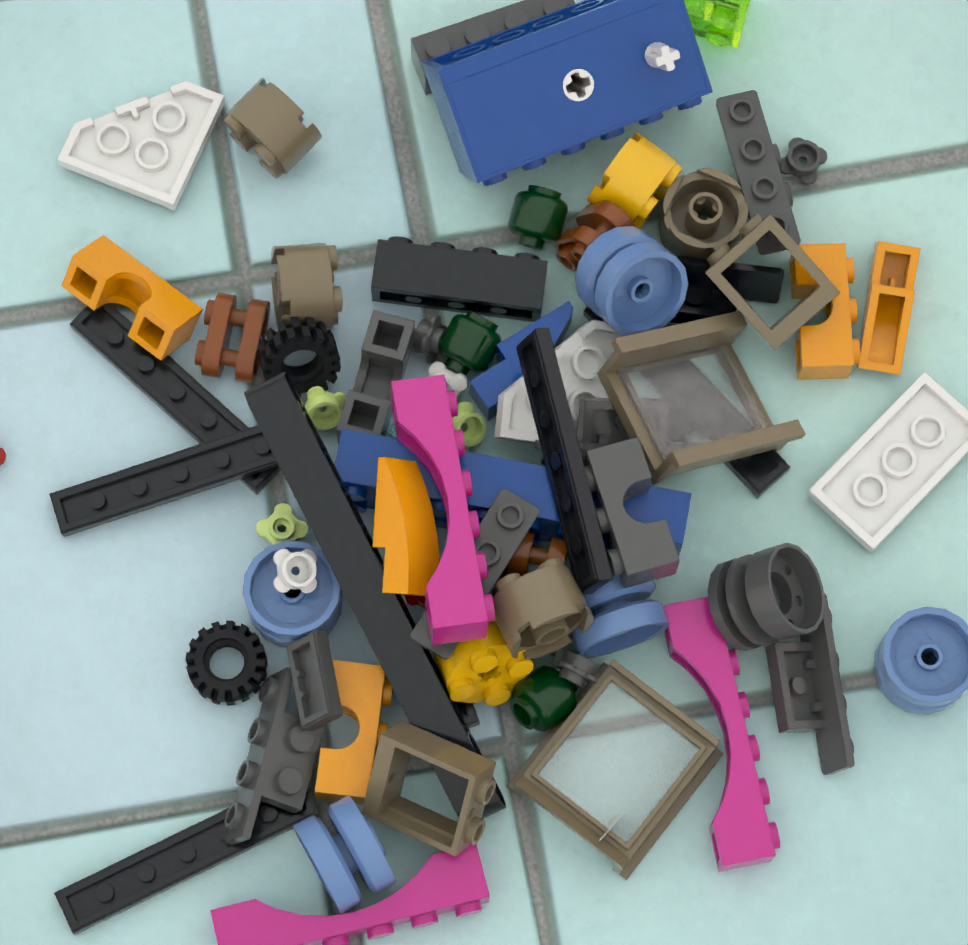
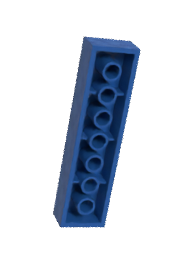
(358, 467)

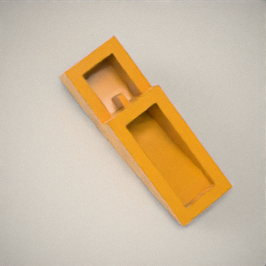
(888, 307)
(404, 527)

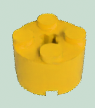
(637, 179)
(483, 669)

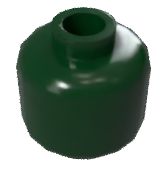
(537, 216)
(469, 343)
(543, 699)

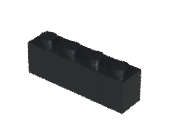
(459, 279)

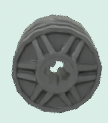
(766, 597)

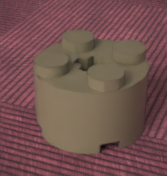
(272, 126)
(698, 194)
(305, 283)
(540, 609)

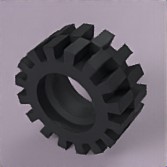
(297, 338)
(226, 689)

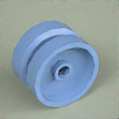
(631, 281)
(285, 618)
(620, 619)
(904, 675)
(350, 850)

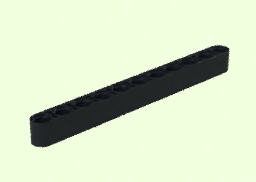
(360, 573)

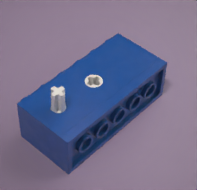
(564, 82)

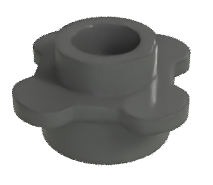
(804, 149)
(428, 337)
(576, 669)

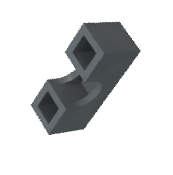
(383, 360)
(637, 549)

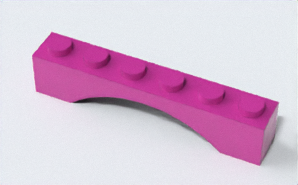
(425, 427)
(740, 826)
(440, 887)

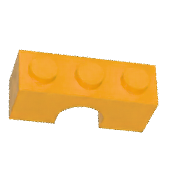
(110, 275)
(826, 348)
(362, 695)

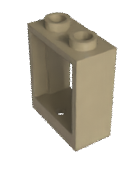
(802, 311)
(387, 778)

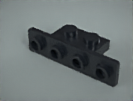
(707, 300)

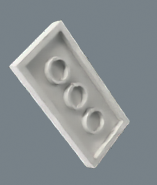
(895, 463)

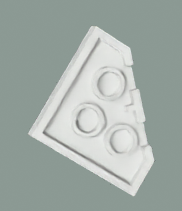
(146, 143)
(579, 362)

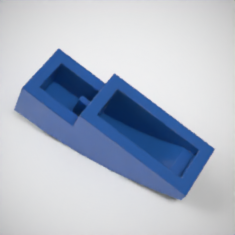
(488, 385)

